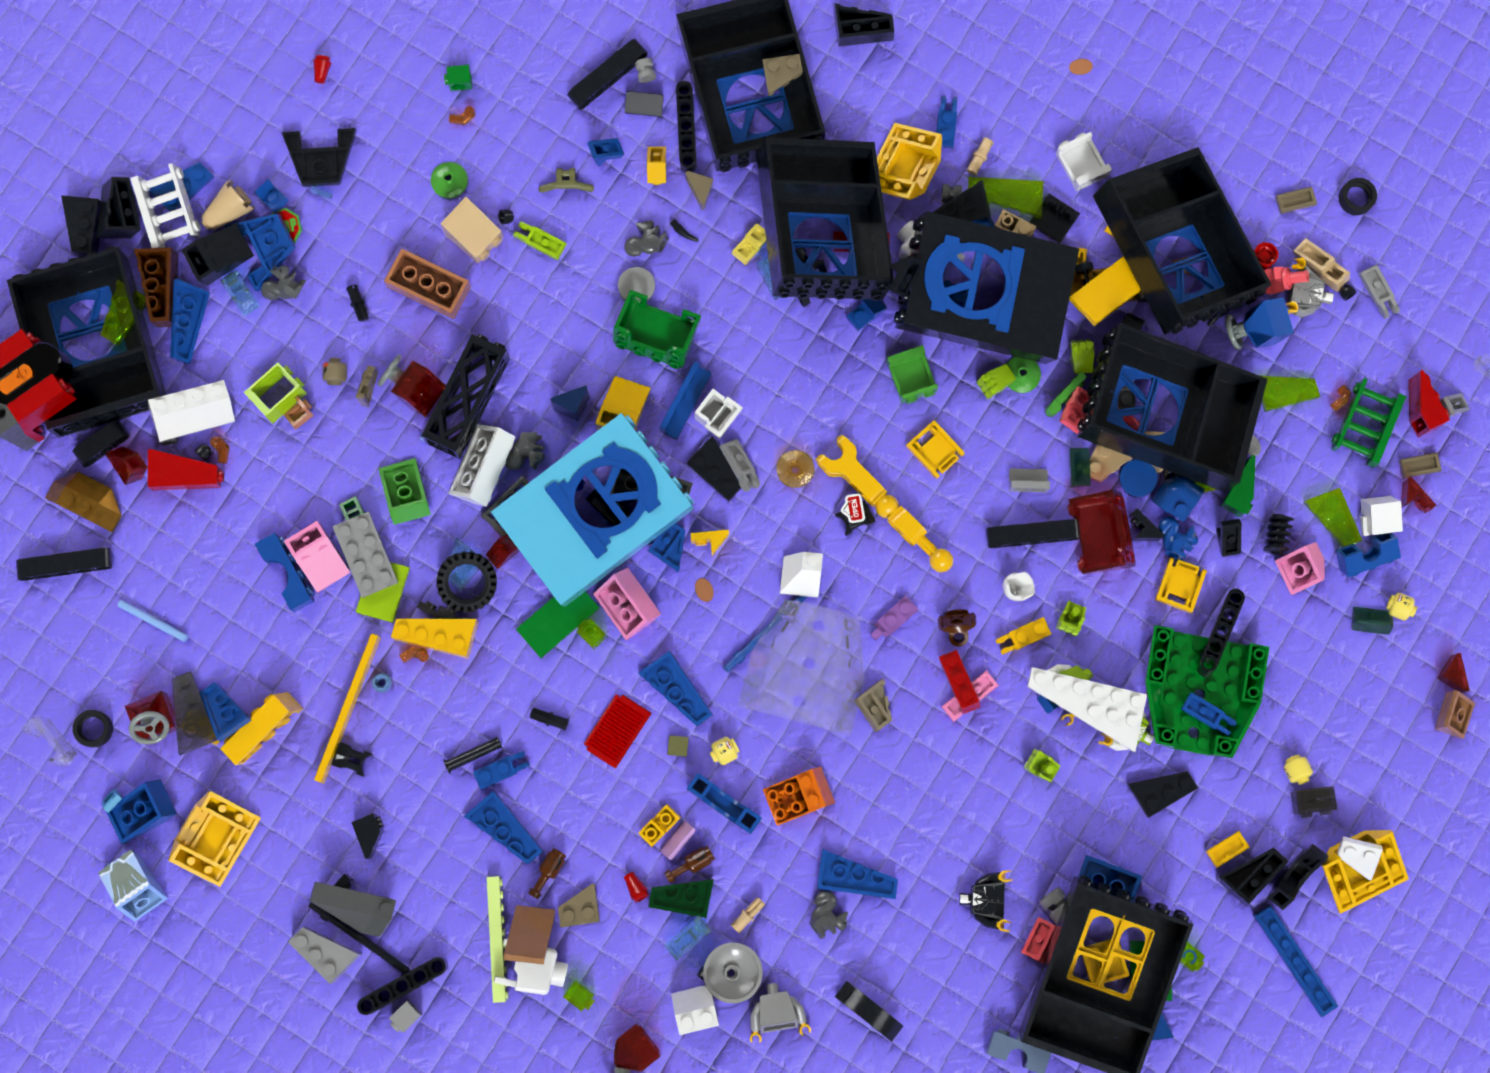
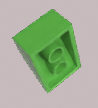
(404, 491)

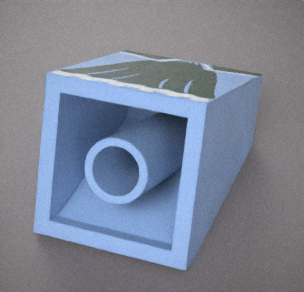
(132, 885)

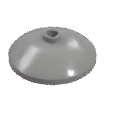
(746, 970)

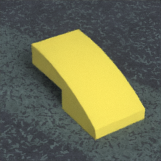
(750, 244)

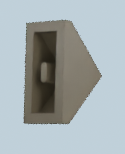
(700, 186)

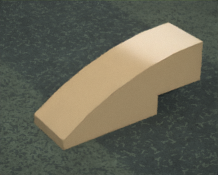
(1322, 264)

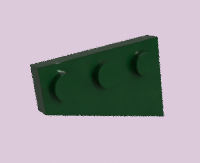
(683, 898)

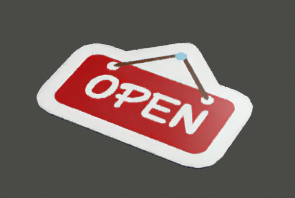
(853, 508)

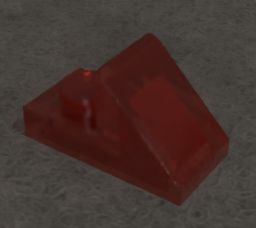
(1414, 492)

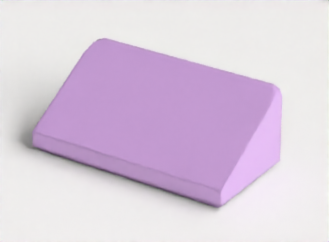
(678, 840)

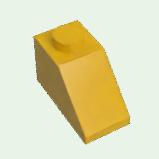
(656, 165)

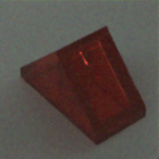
(502, 551)
(1454, 674)

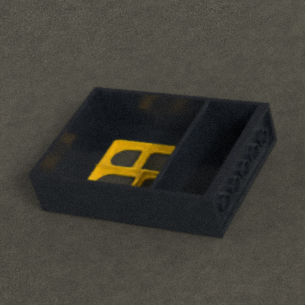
(1083, 1016)

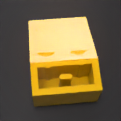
(623, 398)

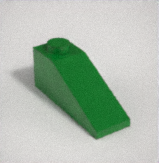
(1241, 495)

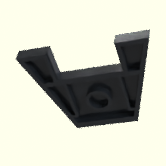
(320, 165)

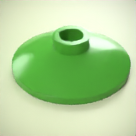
(449, 188)
(1024, 383)

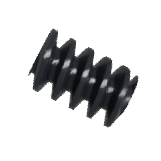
(1277, 534)

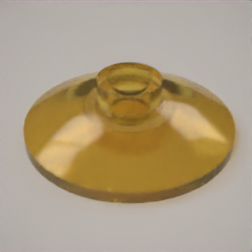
(799, 460)

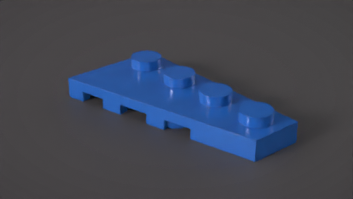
(850, 877)

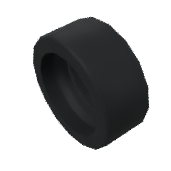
(1362, 183)
(81, 718)

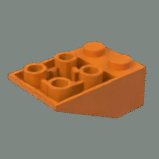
(798, 795)

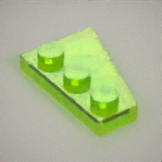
(120, 315)
(1288, 391)
(1335, 516)

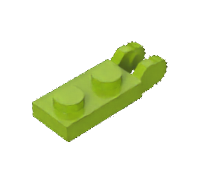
(541, 241)

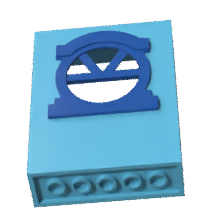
(564, 547)

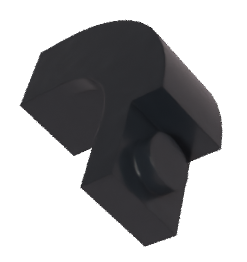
(1295, 875)
(869, 1011)

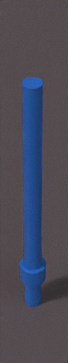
(740, 655)

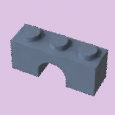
(1002, 1044)

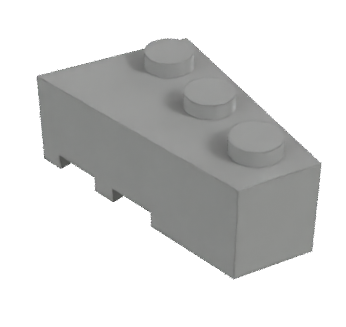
(323, 954)

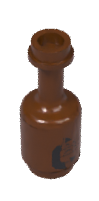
(693, 861)
(549, 869)

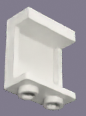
(1082, 161)

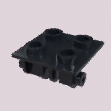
(1056, 218)

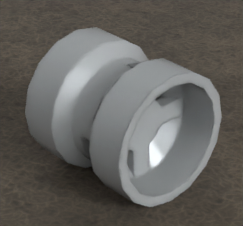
(645, 70)

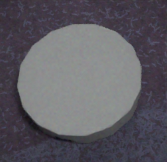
(638, 280)

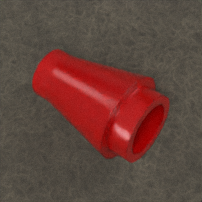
(321, 68)
(636, 888)

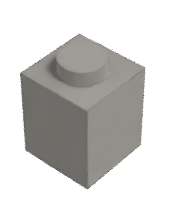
(405, 1017)

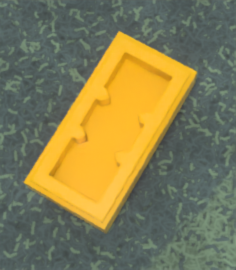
(1227, 849)

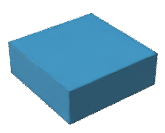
(111, 800)

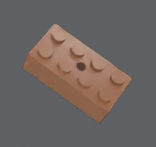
(412, 274)

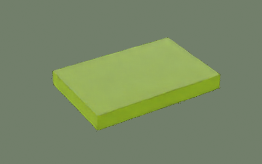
(385, 603)

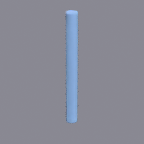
(152, 620)

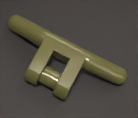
(566, 184)

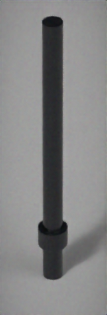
(360, 938)

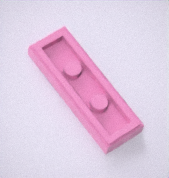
(982, 685)

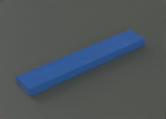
(1295, 961)

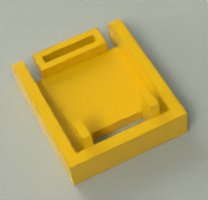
(937, 452)
(1181, 582)

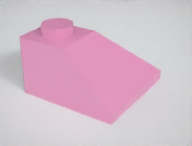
(1302, 568)

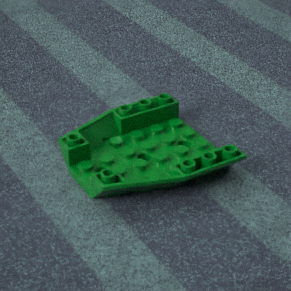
(1233, 688)

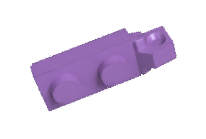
(894, 618)

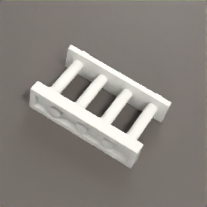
(147, 204)

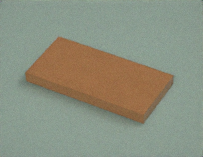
(529, 934)

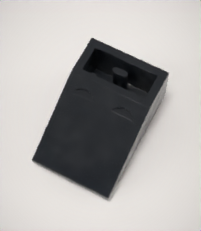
(217, 254)

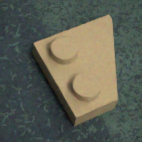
(1104, 462)

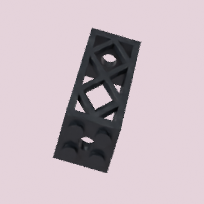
(475, 347)

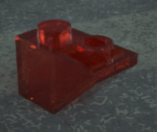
(127, 464)

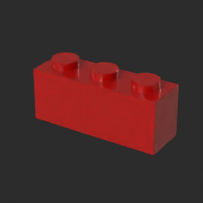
(959, 682)

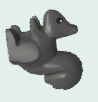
(649, 242)
(285, 287)
(525, 448)
(823, 917)

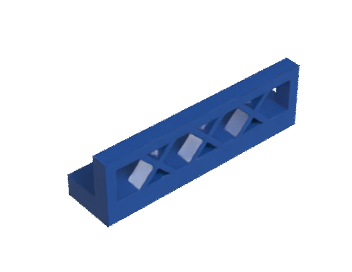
(685, 401)

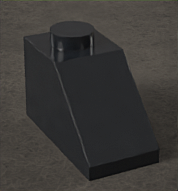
(368, 833)

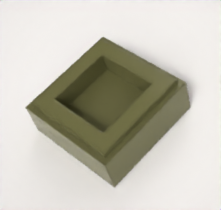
(678, 746)

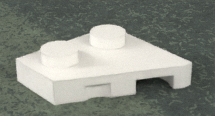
(1360, 855)

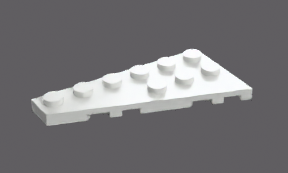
(1101, 706)

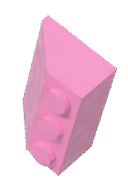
(626, 603)

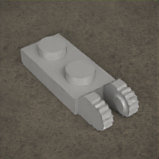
(1379, 290)
(740, 465)

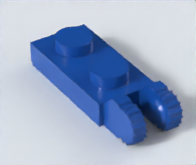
(947, 122)
(1207, 713)
(499, 771)

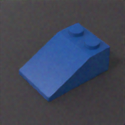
(141, 811)
(1110, 874)

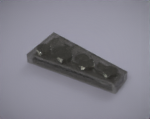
(191, 718)

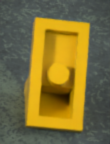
(716, 538)

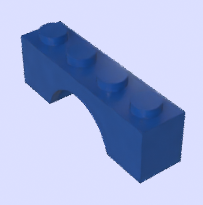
(296, 592)
(723, 803)

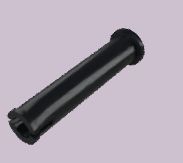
(472, 754)

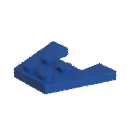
(270, 242)

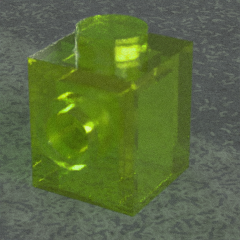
(591, 633)

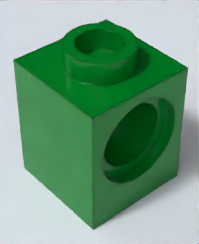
(458, 78)

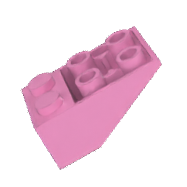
(317, 556)

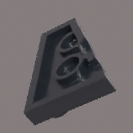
(968, 206)
(715, 470)
(1162, 791)

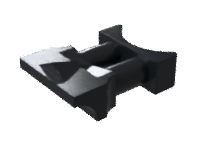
(869, 519)
(343, 757)

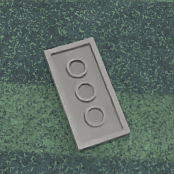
(365, 554)

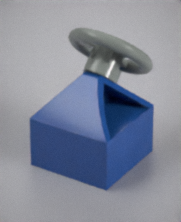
(1264, 324)

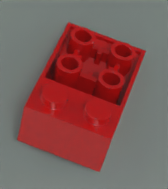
(1425, 406)

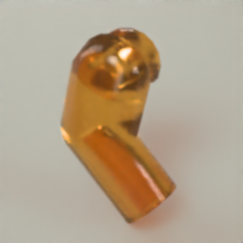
(464, 118)
(1343, 399)
(222, 447)
(415, 652)

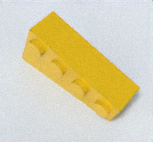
(441, 635)
(261, 727)

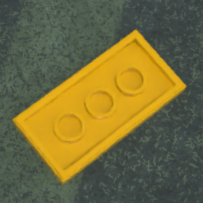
(1106, 292)

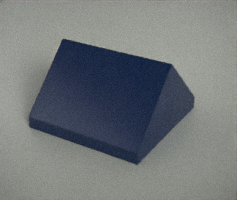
(571, 403)

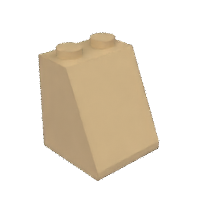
(471, 230)

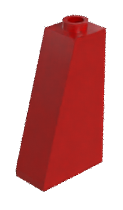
(177, 472)

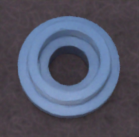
(375, 682)

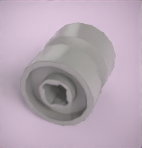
(1054, 903)

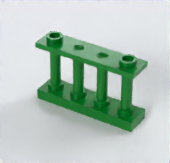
(1380, 437)

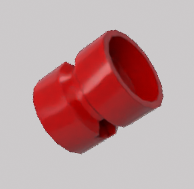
(1266, 254)

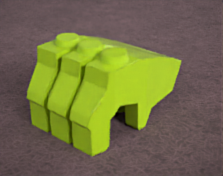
(1082, 356)
(996, 381)
(1071, 618)
(1042, 765)

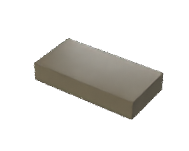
(1296, 200)
(1420, 465)

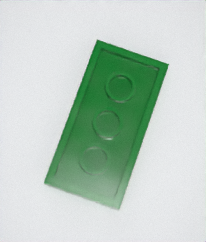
(555, 622)

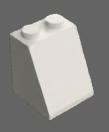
(694, 1010)

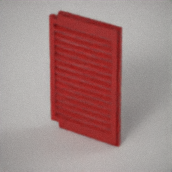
(616, 730)

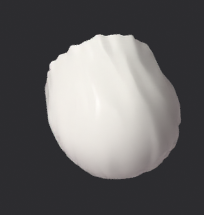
(1018, 586)

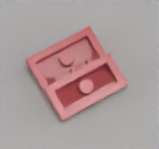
(1073, 410)
(1039, 940)

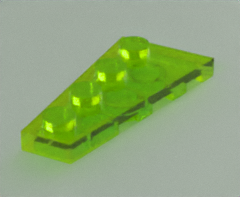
(1012, 193)

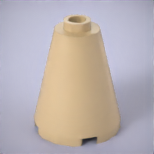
(226, 206)

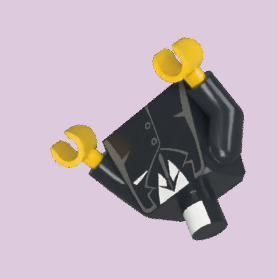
(987, 900)

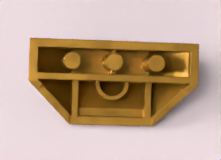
(87, 499)

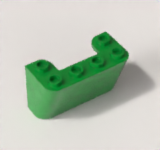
(654, 331)

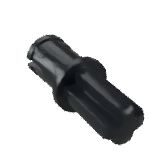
(357, 303)
(549, 718)

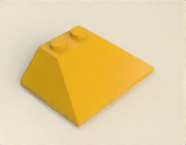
(908, 161)
(212, 837)
(1352, 888)

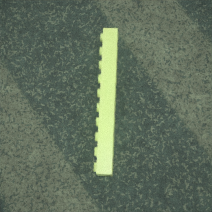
(496, 933)

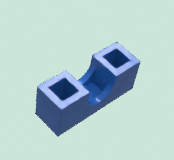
(1383, 550)

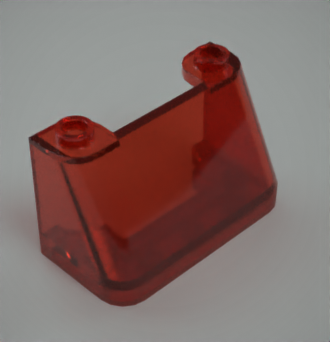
(1103, 532)

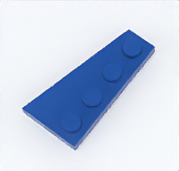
(187, 316)
(672, 682)
(500, 823)

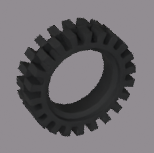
(466, 604)

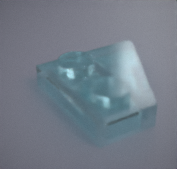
(464, 573)

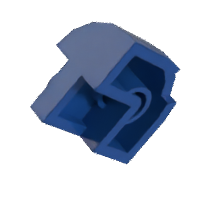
(1178, 496)

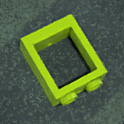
(268, 380)

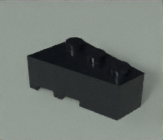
(862, 26)
(117, 210)
(82, 224)
(1253, 876)

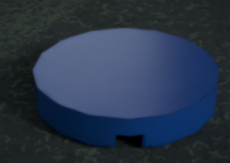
(1138, 478)

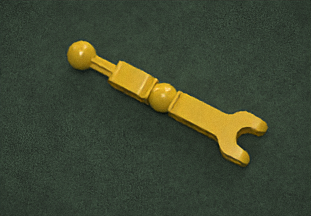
(885, 505)

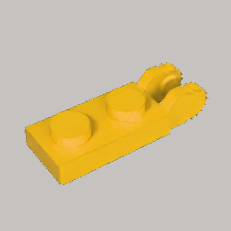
(1025, 635)

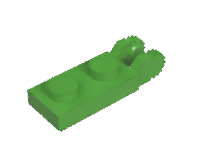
(1064, 395)

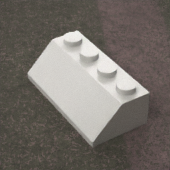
(191, 410)
(482, 464)

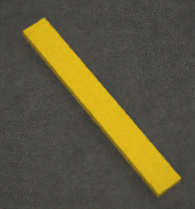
(347, 708)

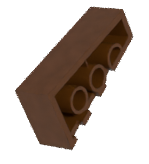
(158, 271)

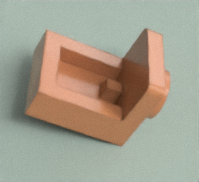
(299, 413)

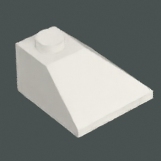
(801, 574)

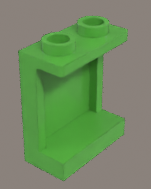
(911, 375)

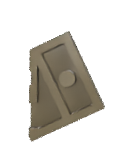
(781, 71)
(367, 386)
(875, 706)
(580, 908)

